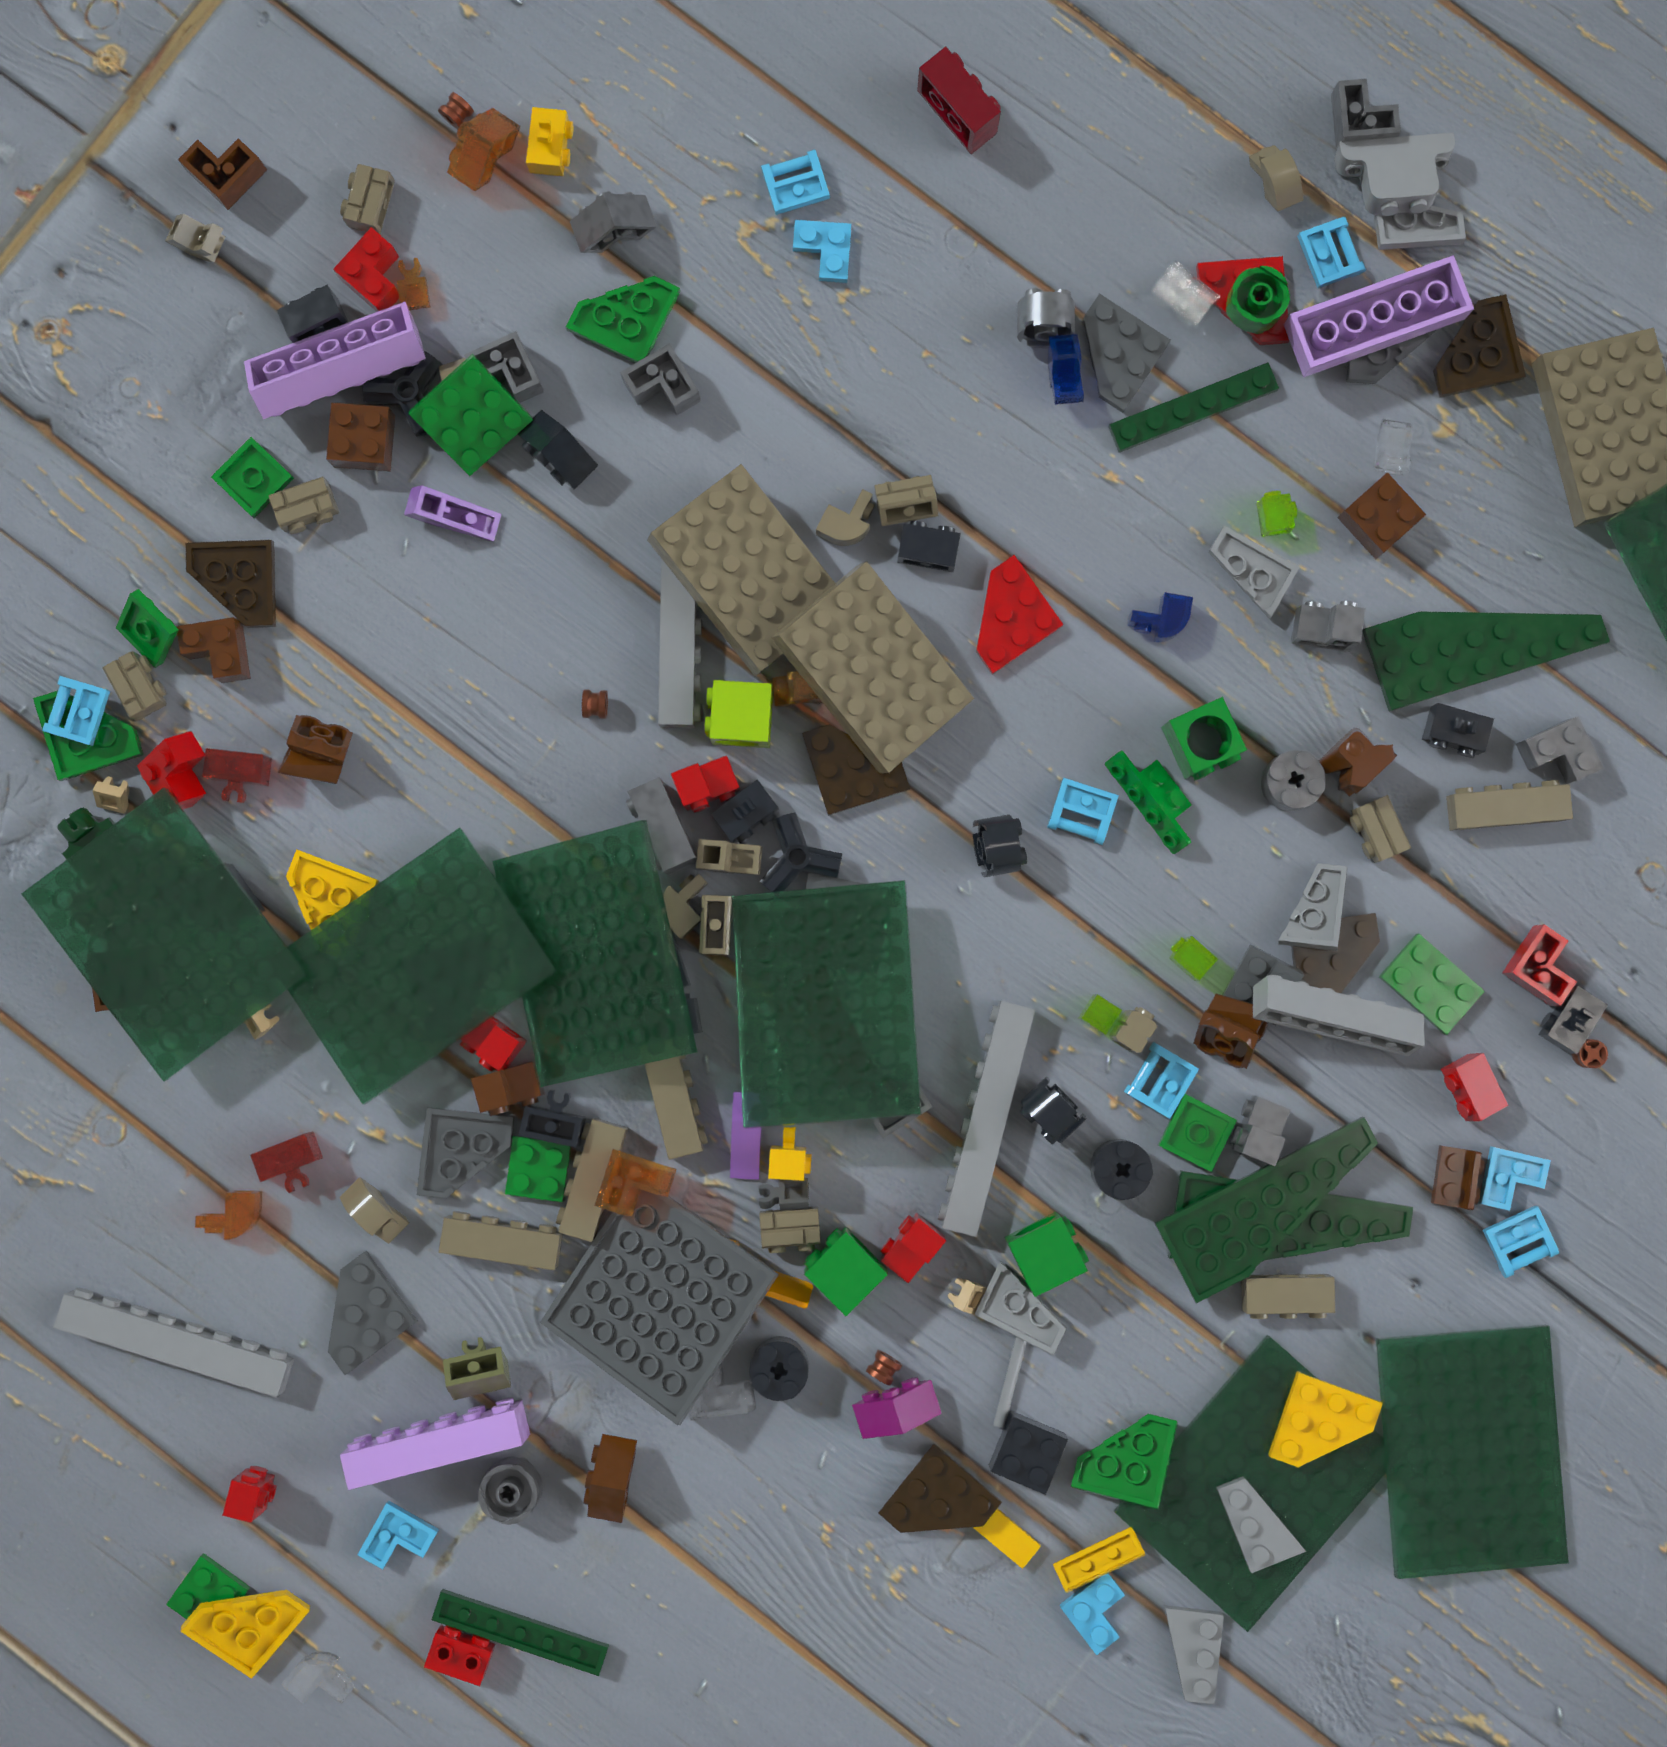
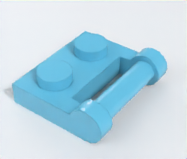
(799, 189)
(1323, 255)
(84, 714)
(1086, 802)
(1170, 1084)
(1516, 1233)

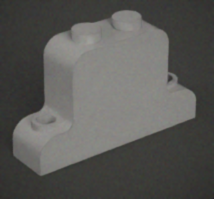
(1396, 171)

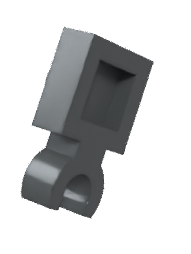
(789, 1195)

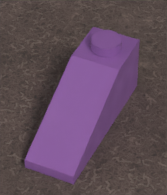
(451, 513)
(744, 1144)

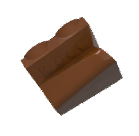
(315, 750)
(1356, 760)
(1229, 1031)

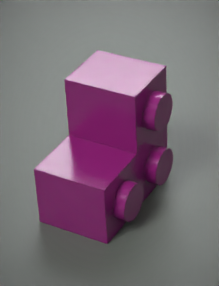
(896, 1409)

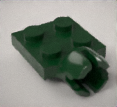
(81, 830)

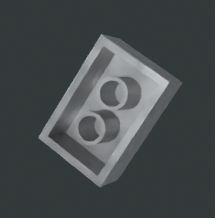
(667, 833)

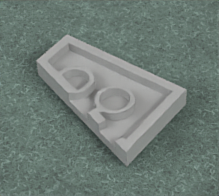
(1425, 229)
(1254, 569)
(1319, 911)
(1017, 1311)
(1256, 1527)
(1196, 1647)

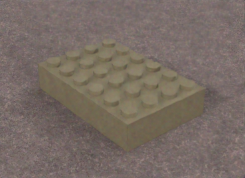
(1606, 421)
(741, 565)
(873, 668)

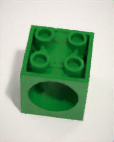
(1216, 716)
(1047, 1253)
(844, 1270)

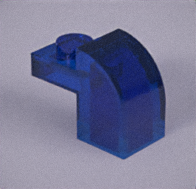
(1064, 369)
(1170, 620)

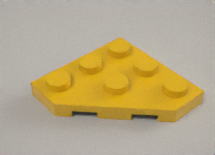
(324, 886)
(1320, 1420)
(246, 1628)

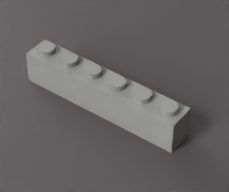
(678, 654)
(1338, 1015)

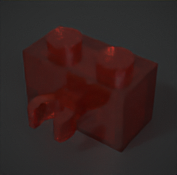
(236, 769)
(287, 1159)

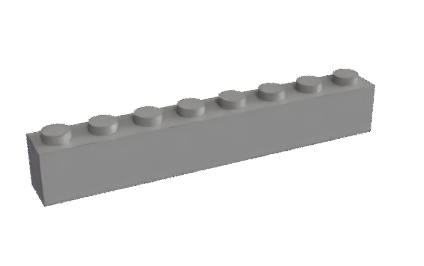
(987, 1118)
(174, 1342)

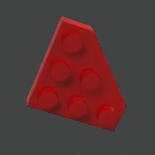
(1221, 277)
(1013, 616)

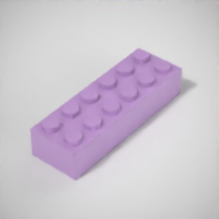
(1378, 316)
(334, 360)
(435, 1444)

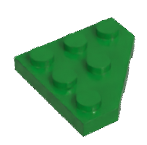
(626, 317)
(113, 743)
(1129, 1463)

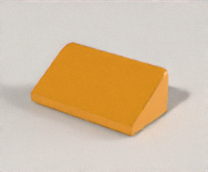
(791, 1290)

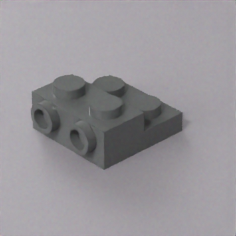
(1253, 968)

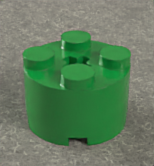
(1253, 315)

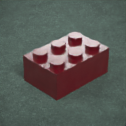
(959, 99)

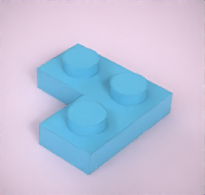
(831, 241)
(1504, 1170)
(393, 1528)
(1086, 1611)

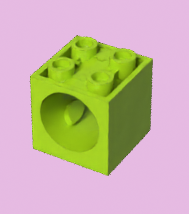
(739, 714)

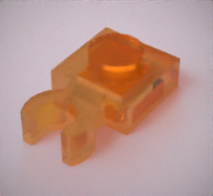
(413, 288)

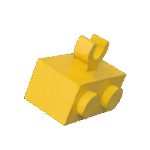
(548, 141)
(789, 1161)

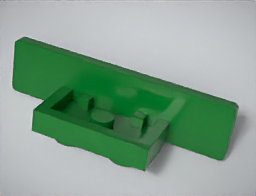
(1154, 796)

